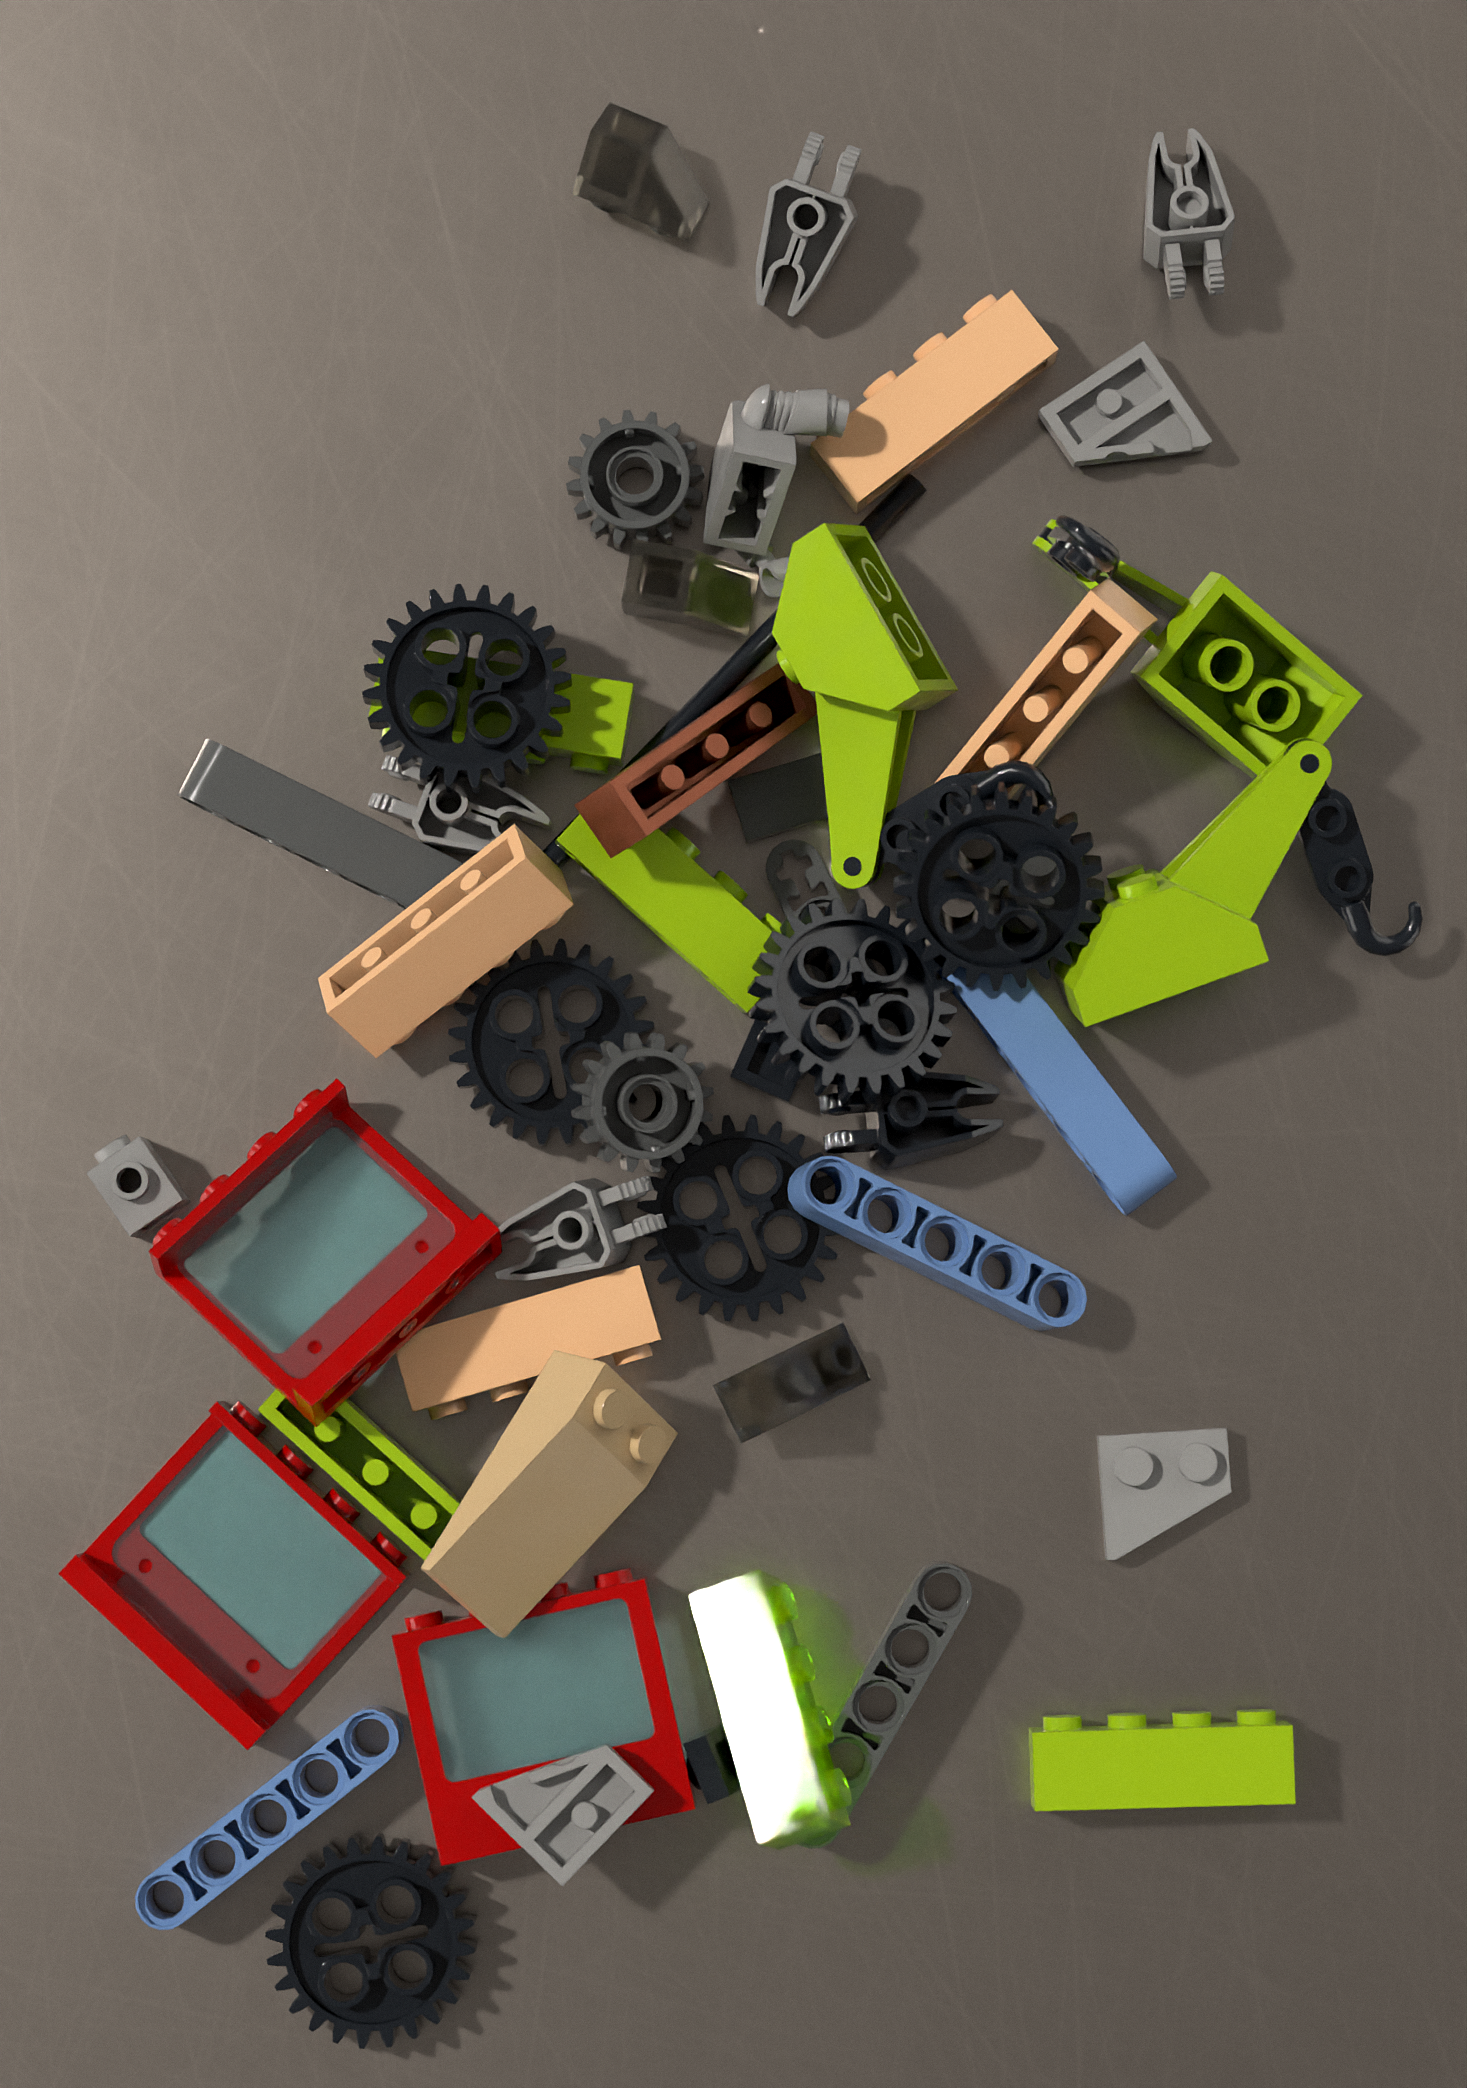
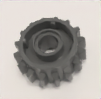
(630, 446)
(676, 1109)

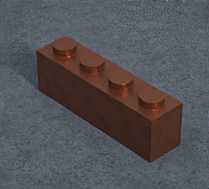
(696, 760)

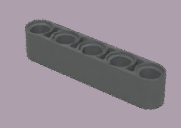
(313, 826)
(902, 1679)

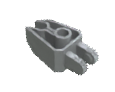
(1187, 216)
(806, 225)
(460, 819)
(581, 1229)

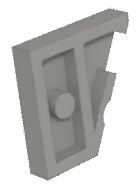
(1124, 414)
(1158, 1482)
(566, 1807)

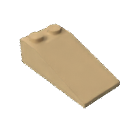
(548, 1489)

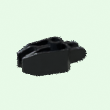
(915, 1123)

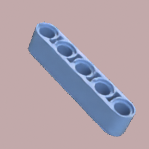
(1067, 1088)
(967, 1244)
(244, 1835)

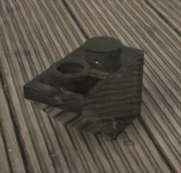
(641, 173)
(688, 588)
(791, 1382)

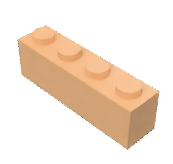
(934, 399)
(1058, 683)
(445, 941)
(515, 1340)

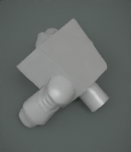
(756, 468)

